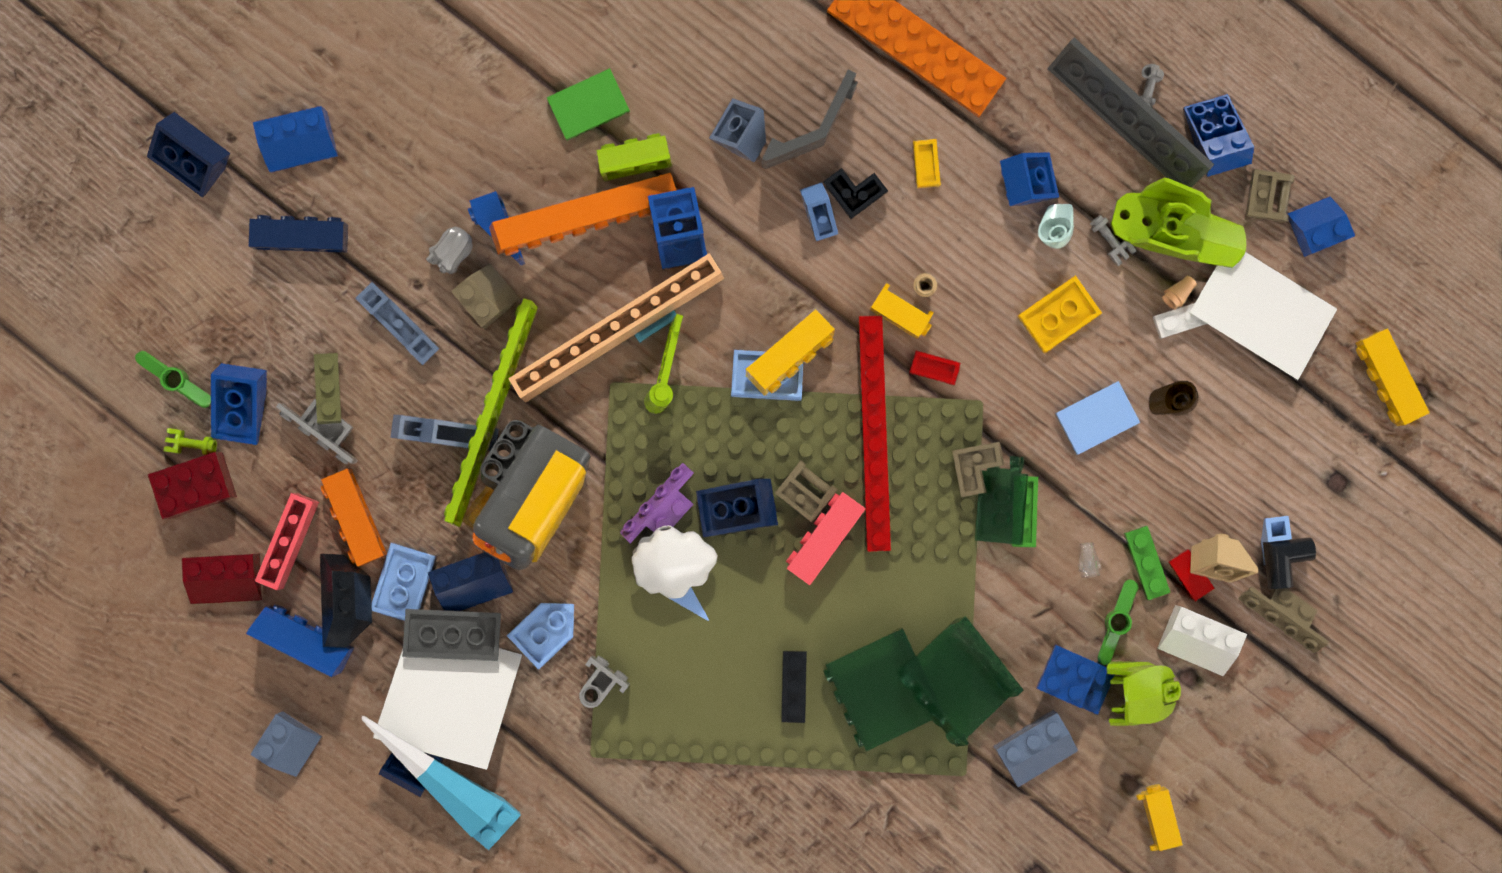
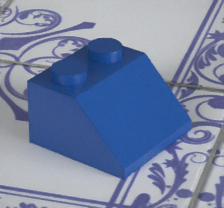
(1029, 178)
(1320, 226)

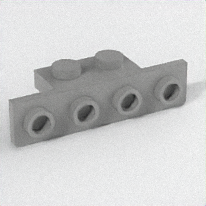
(328, 434)

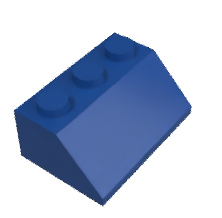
(295, 139)

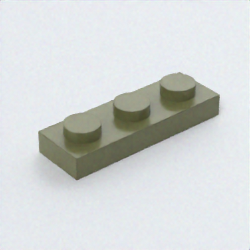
(327, 388)

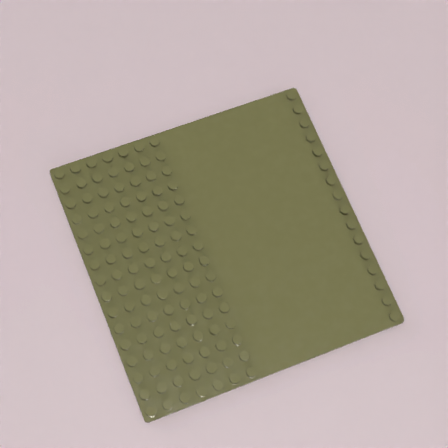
(717, 684)

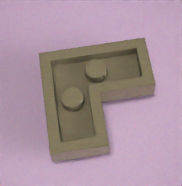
(970, 463)

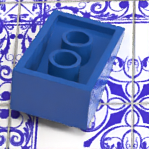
(487, 210)
(237, 403)

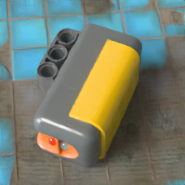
(529, 492)

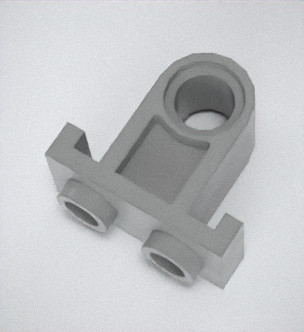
(602, 681)

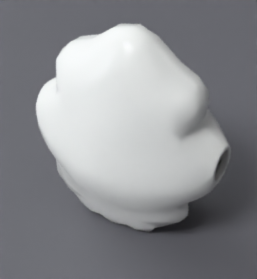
(672, 562)

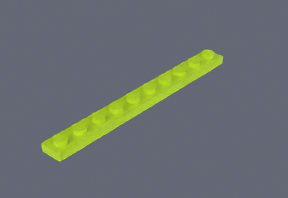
(488, 419)

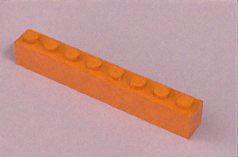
(577, 215)

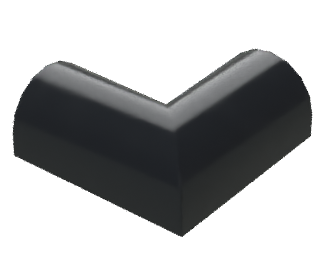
(854, 198)
(1280, 556)

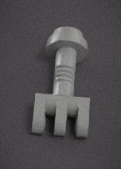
(1098, 224)

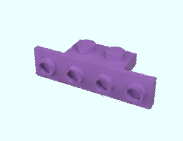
(663, 508)

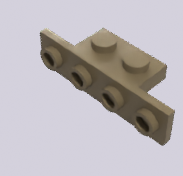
(1288, 614)

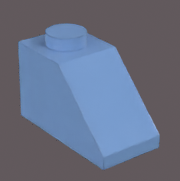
(819, 211)

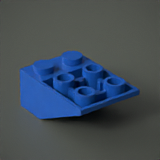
(1219, 134)

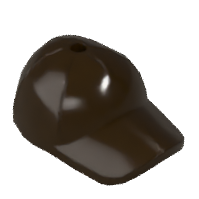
(1173, 397)

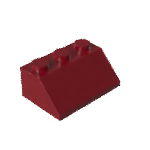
(222, 578)

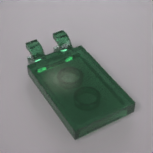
(1003, 505)

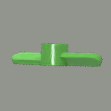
(185, 387)
(1122, 607)

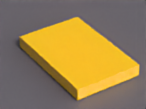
(1059, 314)

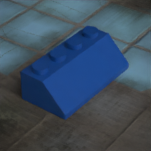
(298, 640)

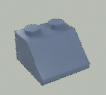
(286, 744)

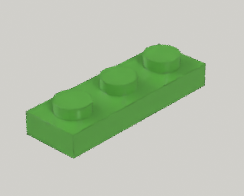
(1030, 524)
(1147, 563)

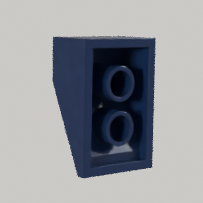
(737, 507)

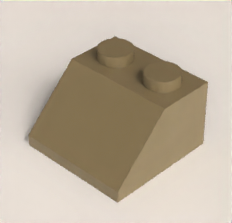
(486, 296)

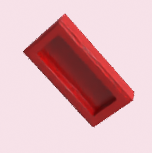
(935, 368)
(1195, 584)

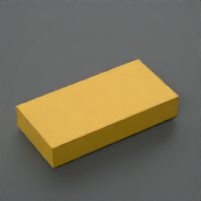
(926, 163)

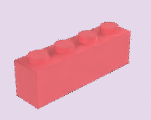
(825, 538)
(287, 541)

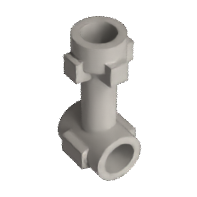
(1153, 75)

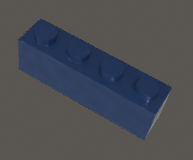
(298, 235)

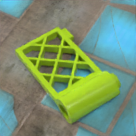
(661, 394)

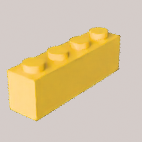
(790, 352)
(1391, 378)

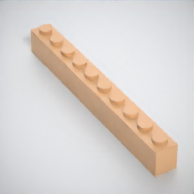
(616, 328)

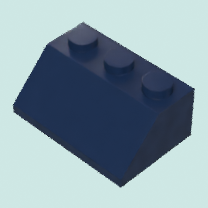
(187, 153)
(470, 582)

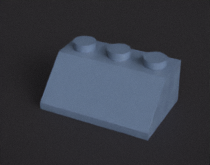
(1036, 748)

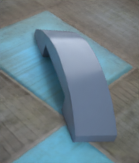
(397, 323)

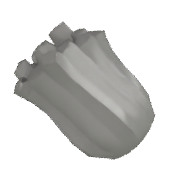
(450, 250)

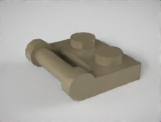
(1262, 195)
(800, 497)

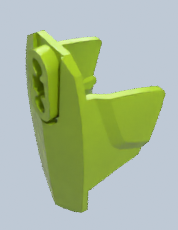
(1147, 691)

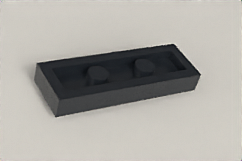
(794, 686)

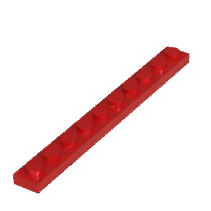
(874, 433)

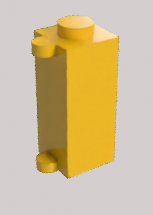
(901, 313)
(1160, 818)

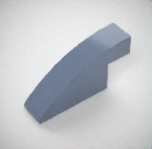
(435, 431)

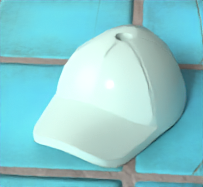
(1057, 225)

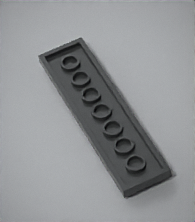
(1129, 115)

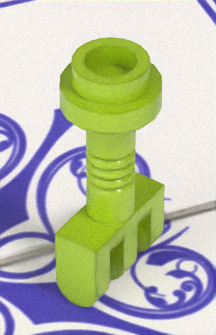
(207, 445)

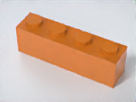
(354, 517)

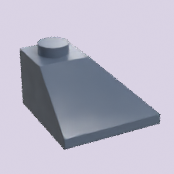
(741, 130)

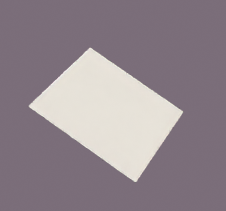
(450, 705)

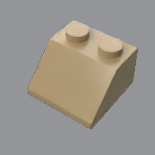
(1222, 559)

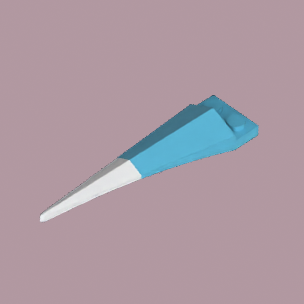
(473, 807)

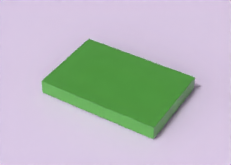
(588, 104)

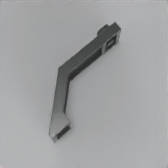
(780, 152)

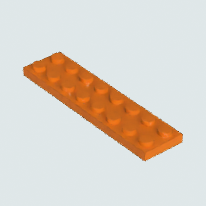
(922, 50)

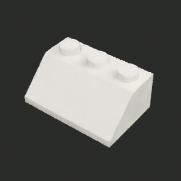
(1201, 640)

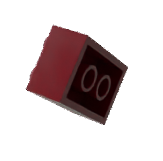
(192, 485)

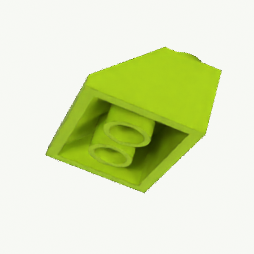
(633, 157)

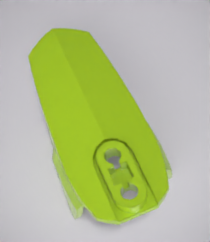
(1178, 225)

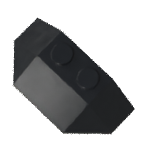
(343, 600)

